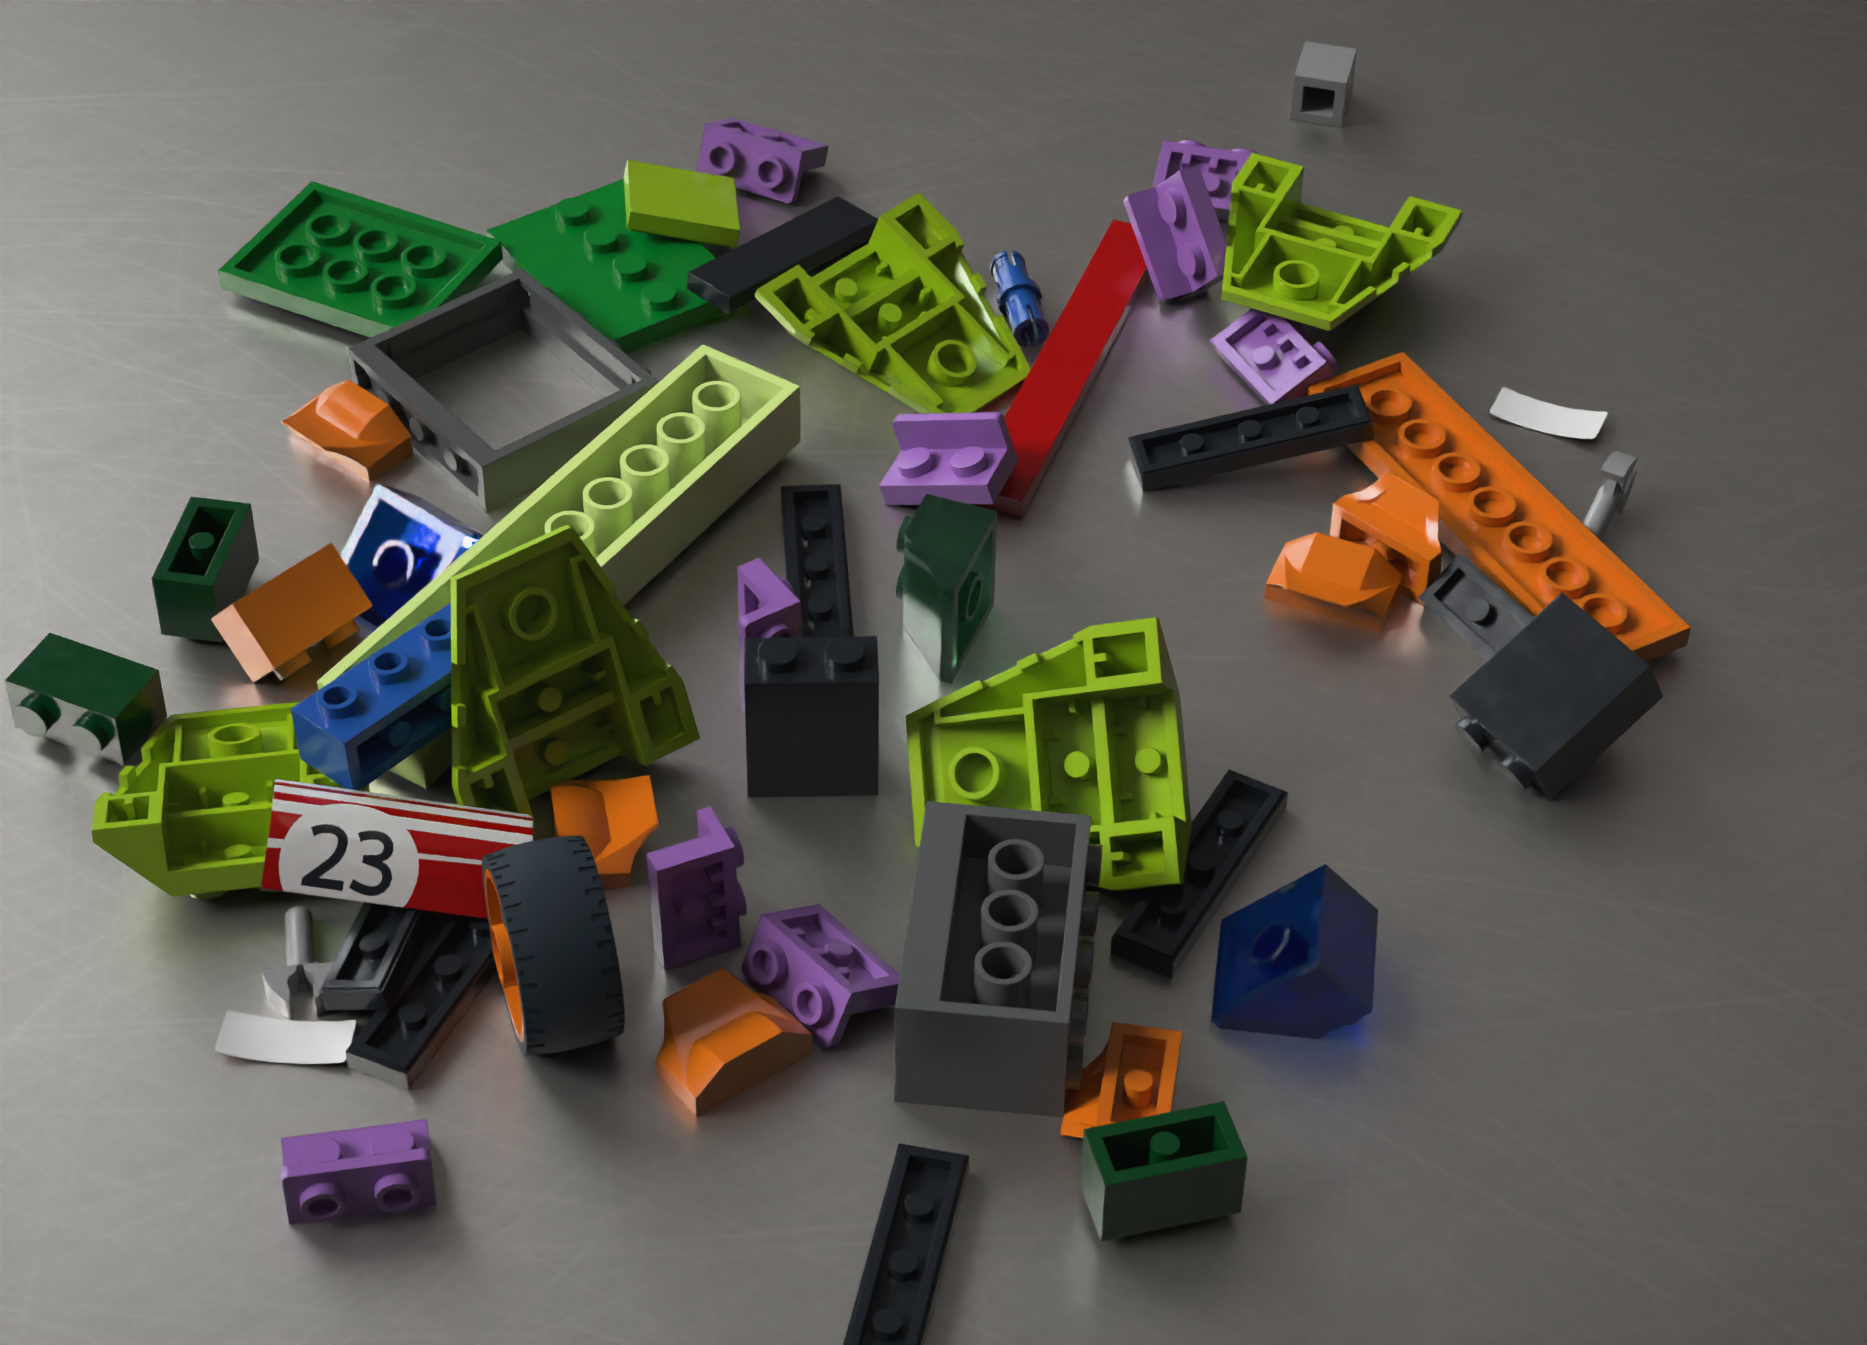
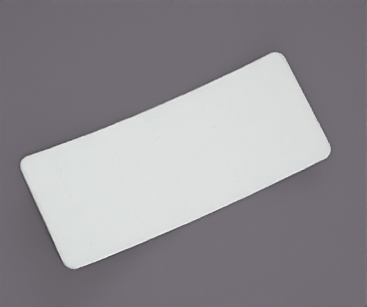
(1546, 416)
(284, 1040)

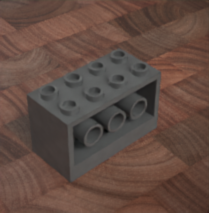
(997, 960)

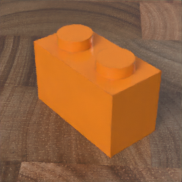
(291, 613)

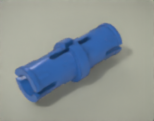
(1019, 298)

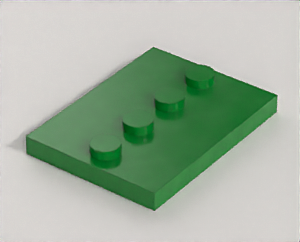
(357, 261)
(617, 278)

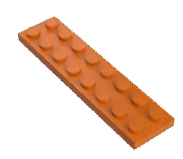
(1499, 510)

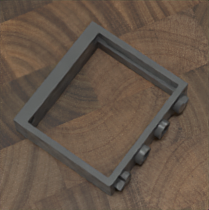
(491, 477)

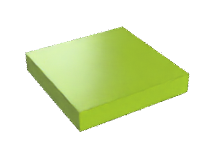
(681, 204)

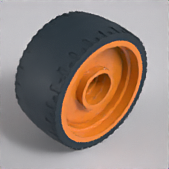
(553, 944)

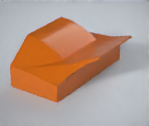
(353, 429)
(1399, 524)
(1335, 580)
(612, 819)
(725, 1040)
(1127, 1080)

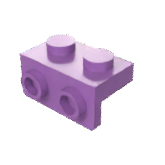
(765, 608)

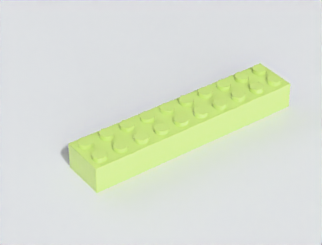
(630, 494)

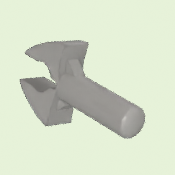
(1614, 490)
(300, 966)

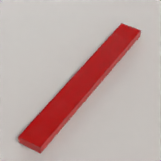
(1070, 362)

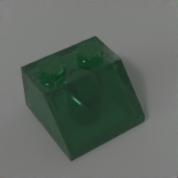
(946, 579)

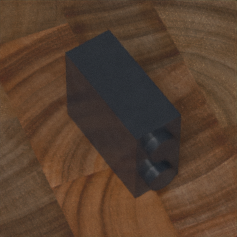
(1554, 698)
(811, 716)

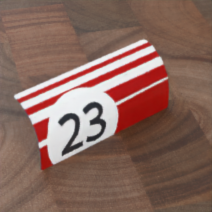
(384, 847)

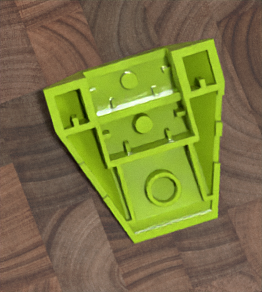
(1315, 260)
(905, 315)
(552, 676)
(1071, 734)
(203, 799)

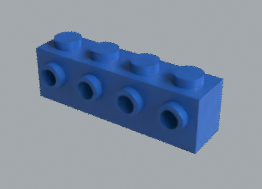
(380, 707)

